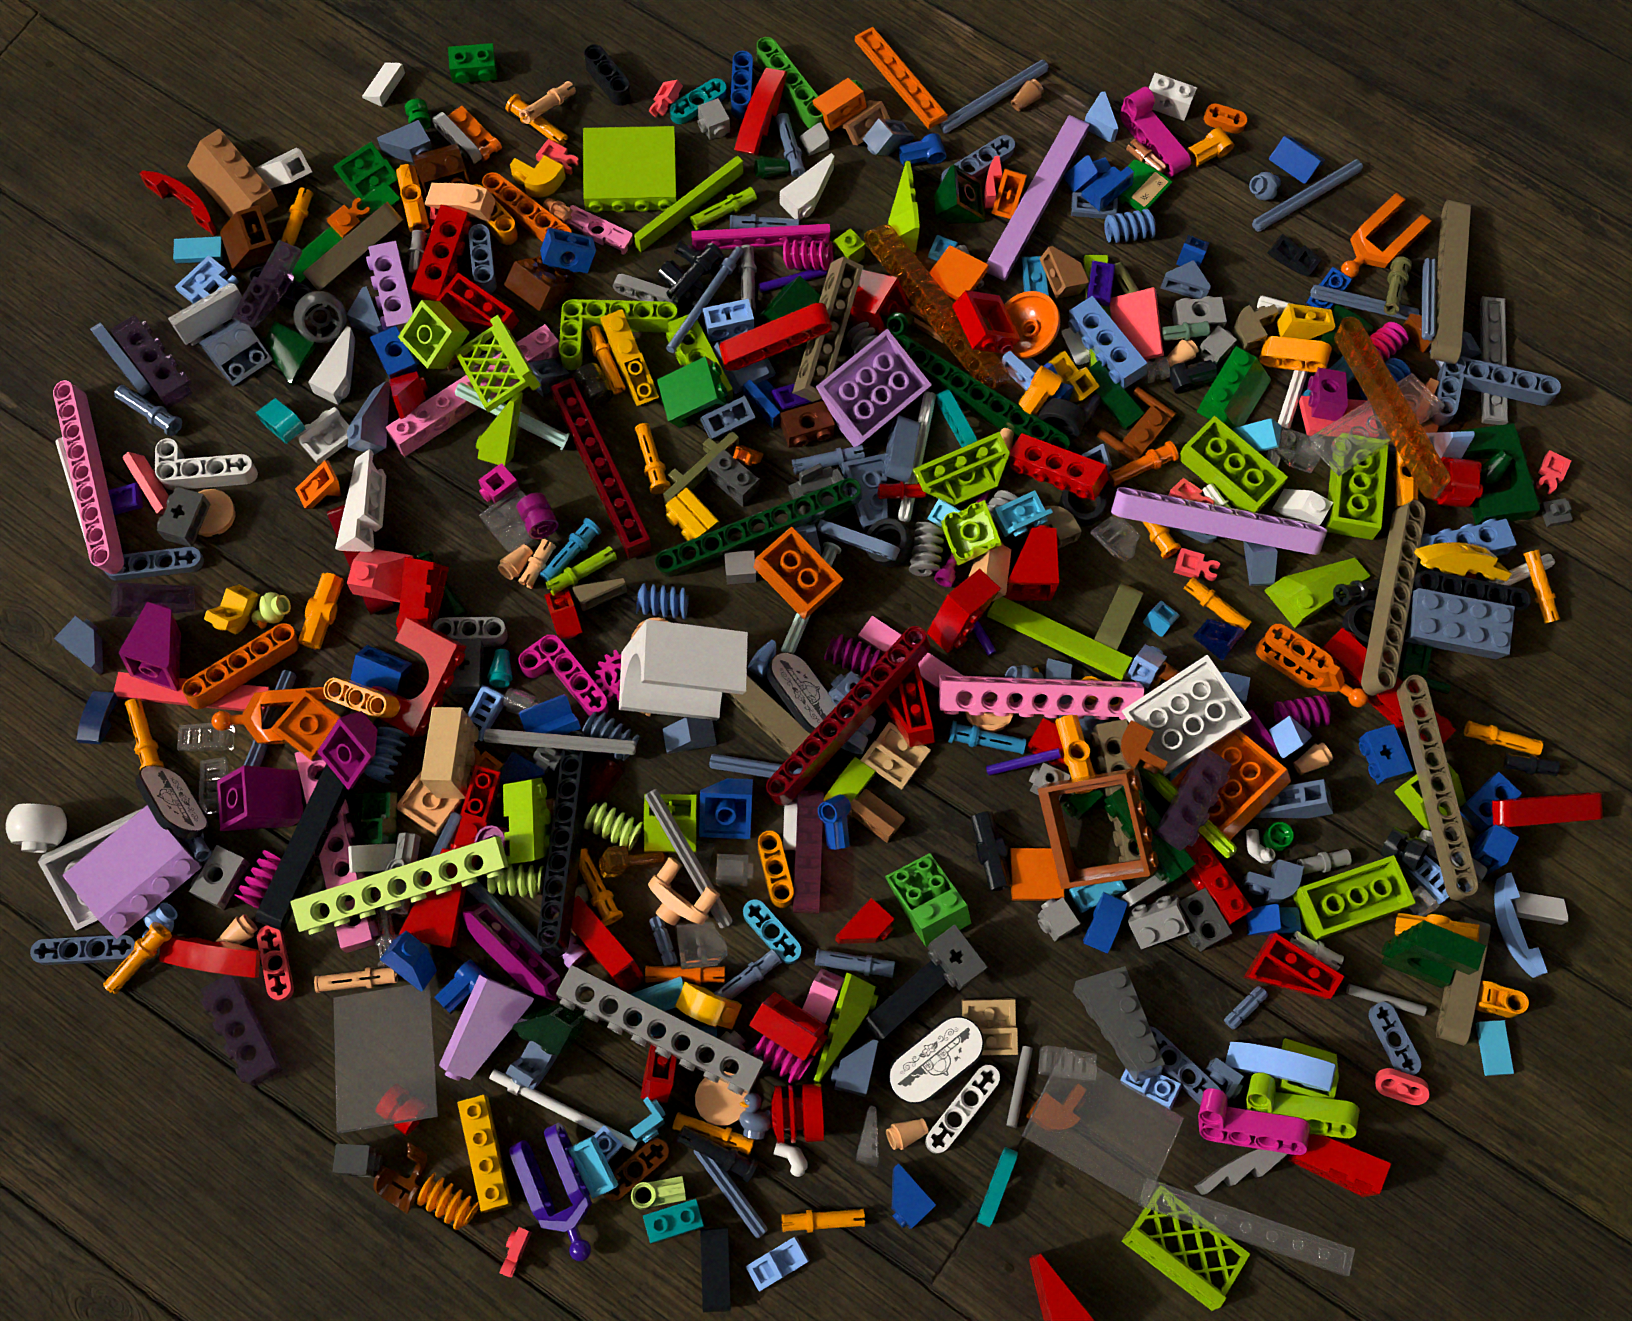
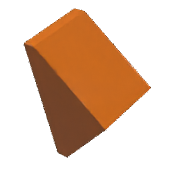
(1009, 193)

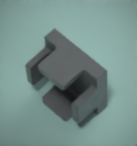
(815, 479)

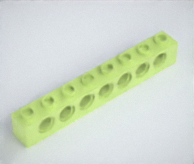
(308, 908)

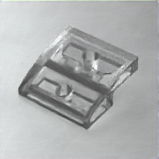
(506, 522)

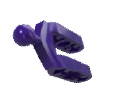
(538, 1194)

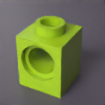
(849, 246)

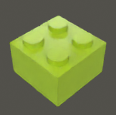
(433, 334)

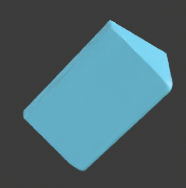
(1261, 434)

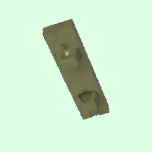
(699, 470)

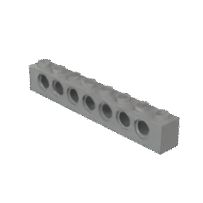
(578, 981)

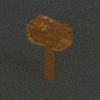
(617, 859)

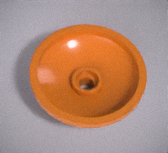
(1029, 312)

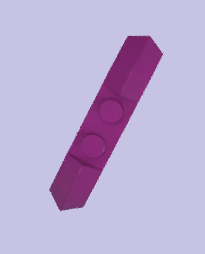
(511, 951)

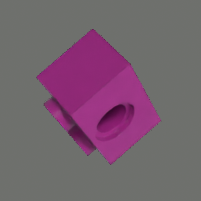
(1328, 394)

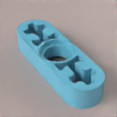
(754, 921)

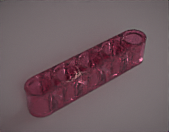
(808, 853)

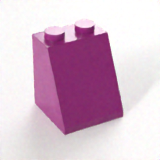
(154, 647)
(259, 798)

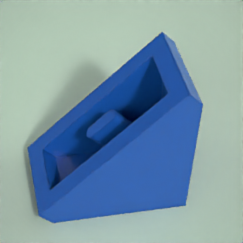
(1192, 250)

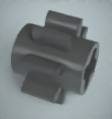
(548, 758)

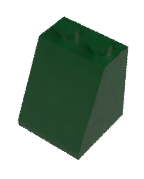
(790, 299)

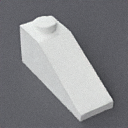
(804, 193)
(334, 374)

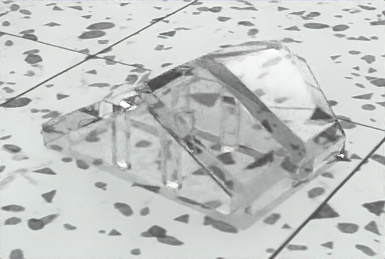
(1117, 537)
(700, 945)

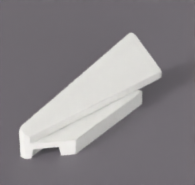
(363, 506)

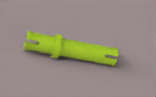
(731, 204)
(573, 575)

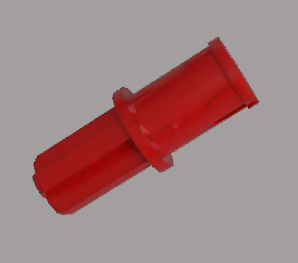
(900, 491)

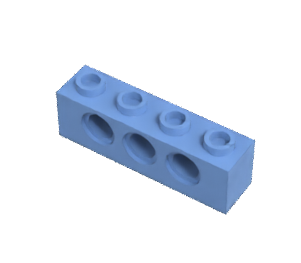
(1091, 313)
(1497, 533)

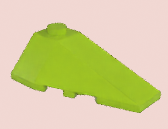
(904, 213)
(851, 1010)

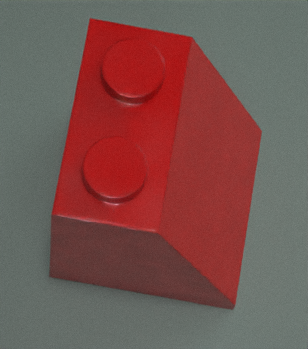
(877, 299)
(1036, 570)

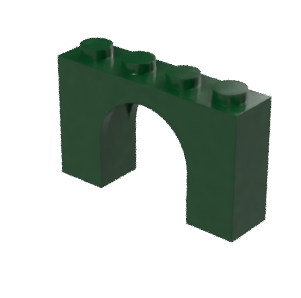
(1520, 500)
(1432, 953)

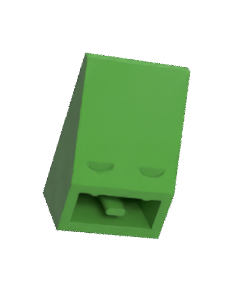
(928, 898)

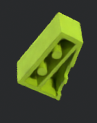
(528, 820)

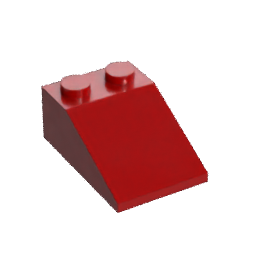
(1054, 1296)

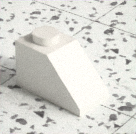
(1302, 506)

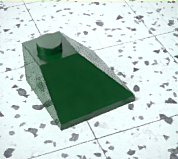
(960, 198)

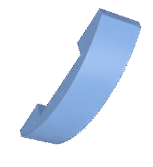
(1510, 929)
(1281, 1064)

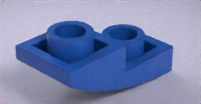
(1335, 280)
(1105, 923)

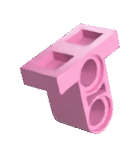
(823, 994)

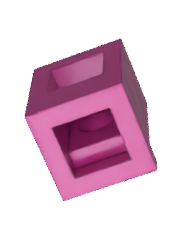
(500, 478)

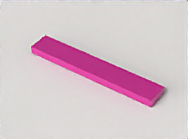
(761, 236)

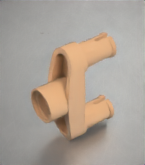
(675, 905)

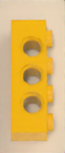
(484, 1153)

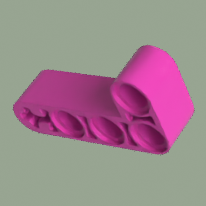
(1151, 132)
(569, 678)
(1250, 1127)

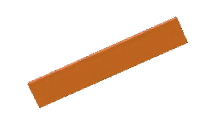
(901, 78)

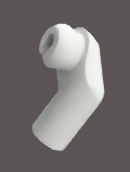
(1256, 850)
(795, 1157)

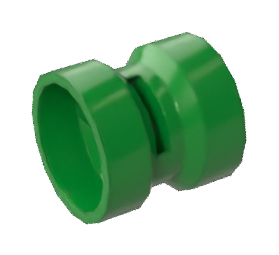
(417, 110)
(1282, 834)

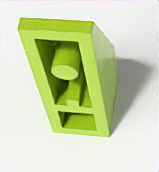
(499, 439)

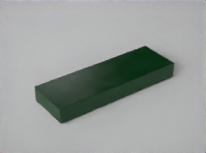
(1115, 397)

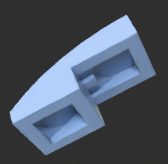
(777, 1263)

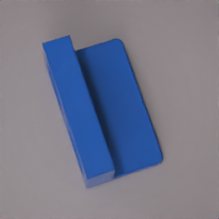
(1296, 158)
(1108, 187)
(760, 398)
(379, 668)
(550, 717)

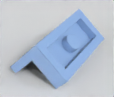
(1020, 369)

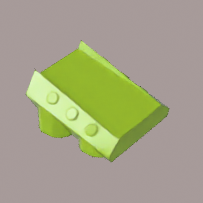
(970, 532)

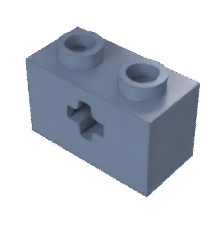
(727, 418)

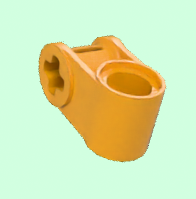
(1494, 999)

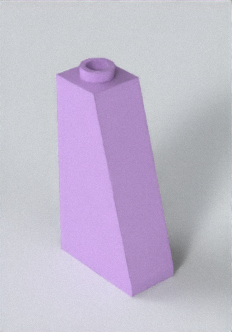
(482, 1026)

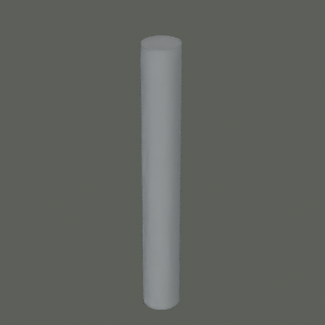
(1380, 997)
(1019, 1087)

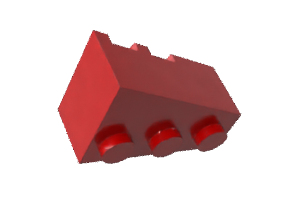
(475, 306)
(421, 591)
(962, 610)
(910, 709)
(1291, 968)
(1343, 1165)

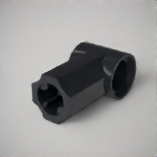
(1185, 377)

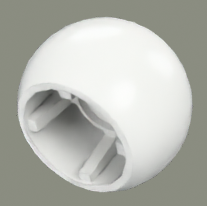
(36, 826)

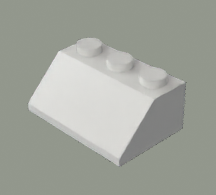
(206, 314)

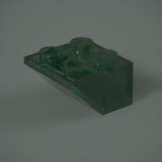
(551, 1028)

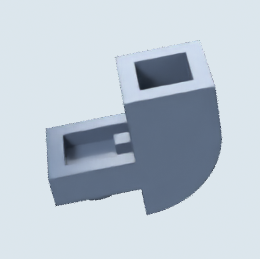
(1281, 884)
(531, 1067)

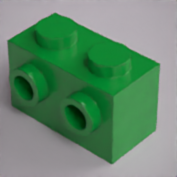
(472, 63)

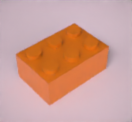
(797, 573)

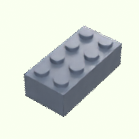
(1459, 624)

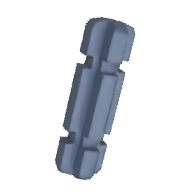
(663, 941)
(1246, 1007)

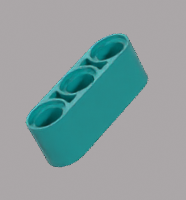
(280, 420)

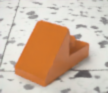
(318, 485)

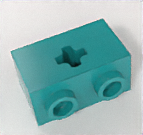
(673, 1221)

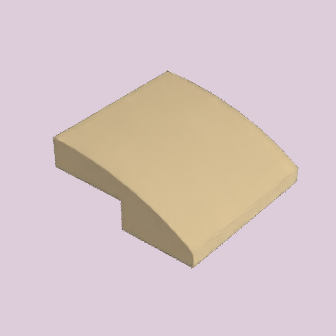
(893, 757)
(997, 1023)

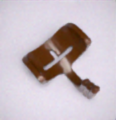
(386, 1178)

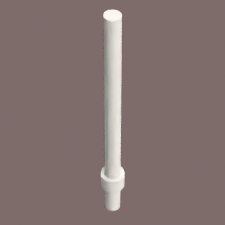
(558, 1107)

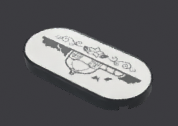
(800, 690)
(171, 801)
(936, 1059)

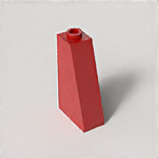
(438, 916)
(605, 948)

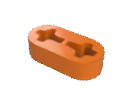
(1225, 118)

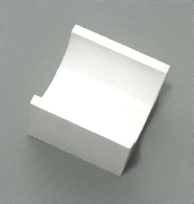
(682, 669)

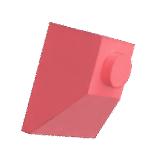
(377, 574)

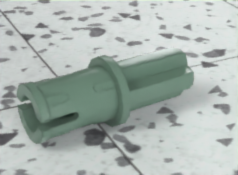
(1185, 331)

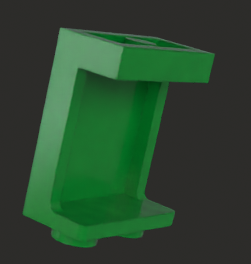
(692, 390)

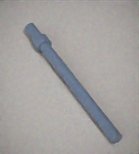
(726, 267)

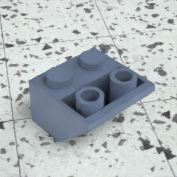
(236, 351)

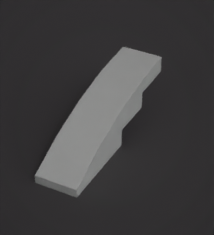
(1256, 1162)

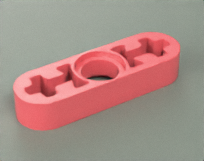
(286, 980)

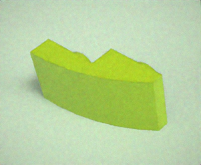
(851, 780)

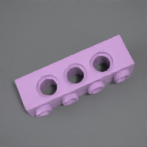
(388, 257)

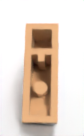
(465, 197)

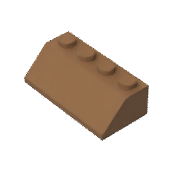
(229, 176)

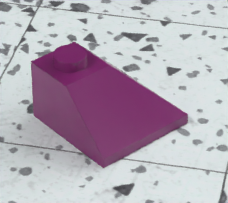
(350, 747)

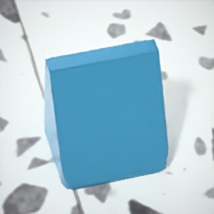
(1161, 618)

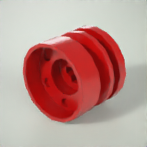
(798, 1113)

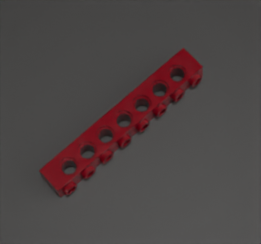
(601, 468)

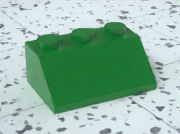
(1235, 389)

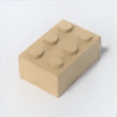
(449, 752)

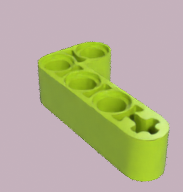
(1324, 1115)

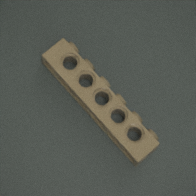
(822, 351)
(1102, 735)

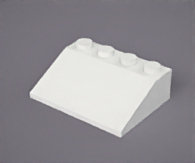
(1188, 713)
(63, 858)

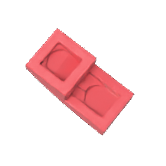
(993, 181)

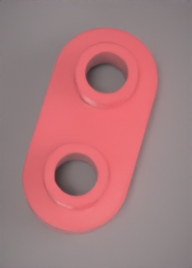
(1401, 1086)

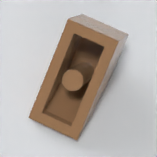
(1063, 273)

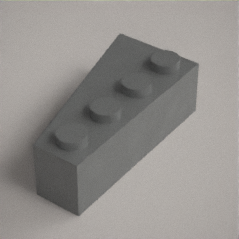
(1118, 1013)

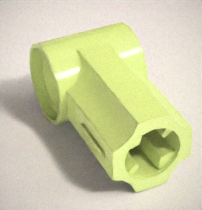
(662, 1192)

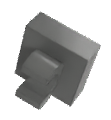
(1556, 512)

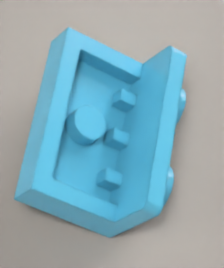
(1020, 513)
(648, 1127)

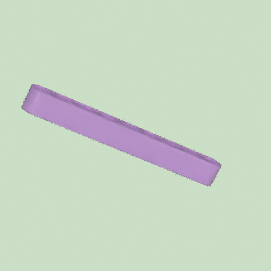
(1037, 197)
(1218, 520)

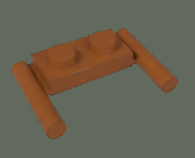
(1144, 431)

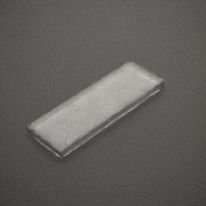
(1361, 431)

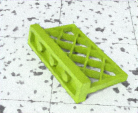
(502, 342)
(1178, 1270)

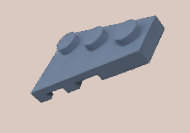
(868, 474)

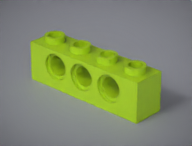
(700, 348)

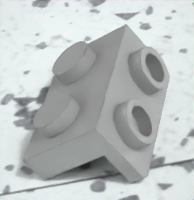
(1158, 921)

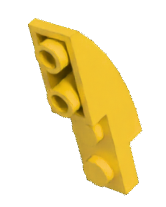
(629, 357)
(1462, 557)

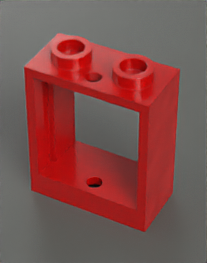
(971, 308)
(790, 1026)

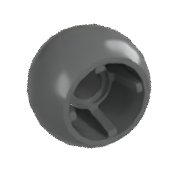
(318, 301)

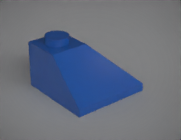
(726, 809)

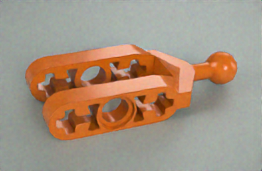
(1368, 253)
(1327, 678)
(252, 714)

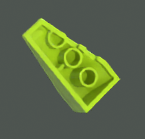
(1310, 591)

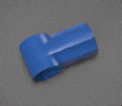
(928, 149)
(834, 815)
(460, 987)

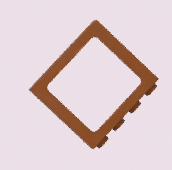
(1067, 872)

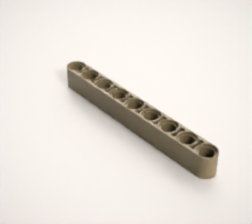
(1451, 281)
(1393, 598)
(1433, 798)

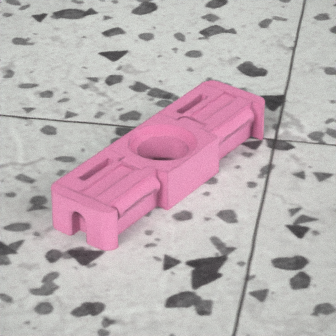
(612, 234)

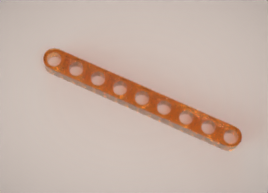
(933, 304)
(1392, 408)

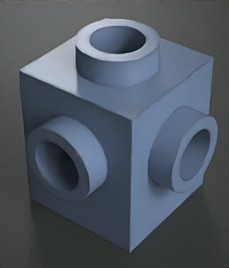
(842, 686)

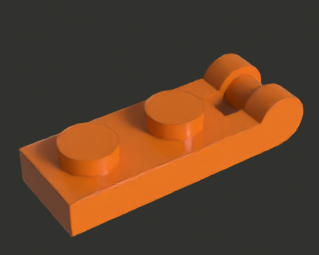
(475, 132)

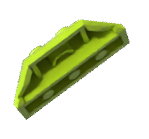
(965, 471)

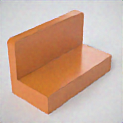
(840, 103)

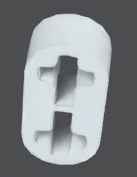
(790, 826)

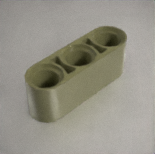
(1118, 616)

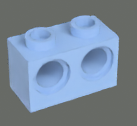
(727, 319)

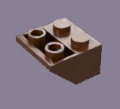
(440, 166)
(247, 238)
(538, 283)

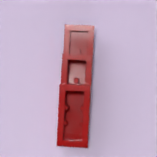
(760, 110)
(211, 956)

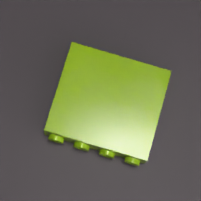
(629, 168)

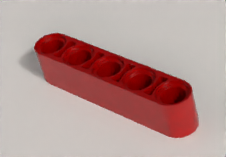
(775, 336)
(1547, 809)

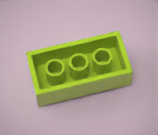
(1232, 466)
(1358, 498)
(1353, 898)

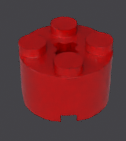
(1463, 484)

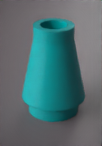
(500, 670)

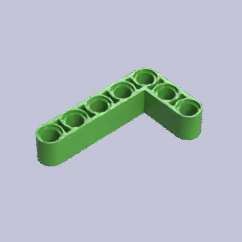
(795, 87)

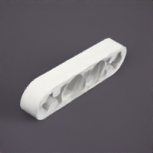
(965, 1111)

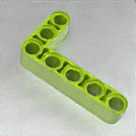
(585, 319)

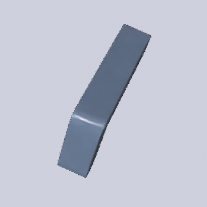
(1487, 383)

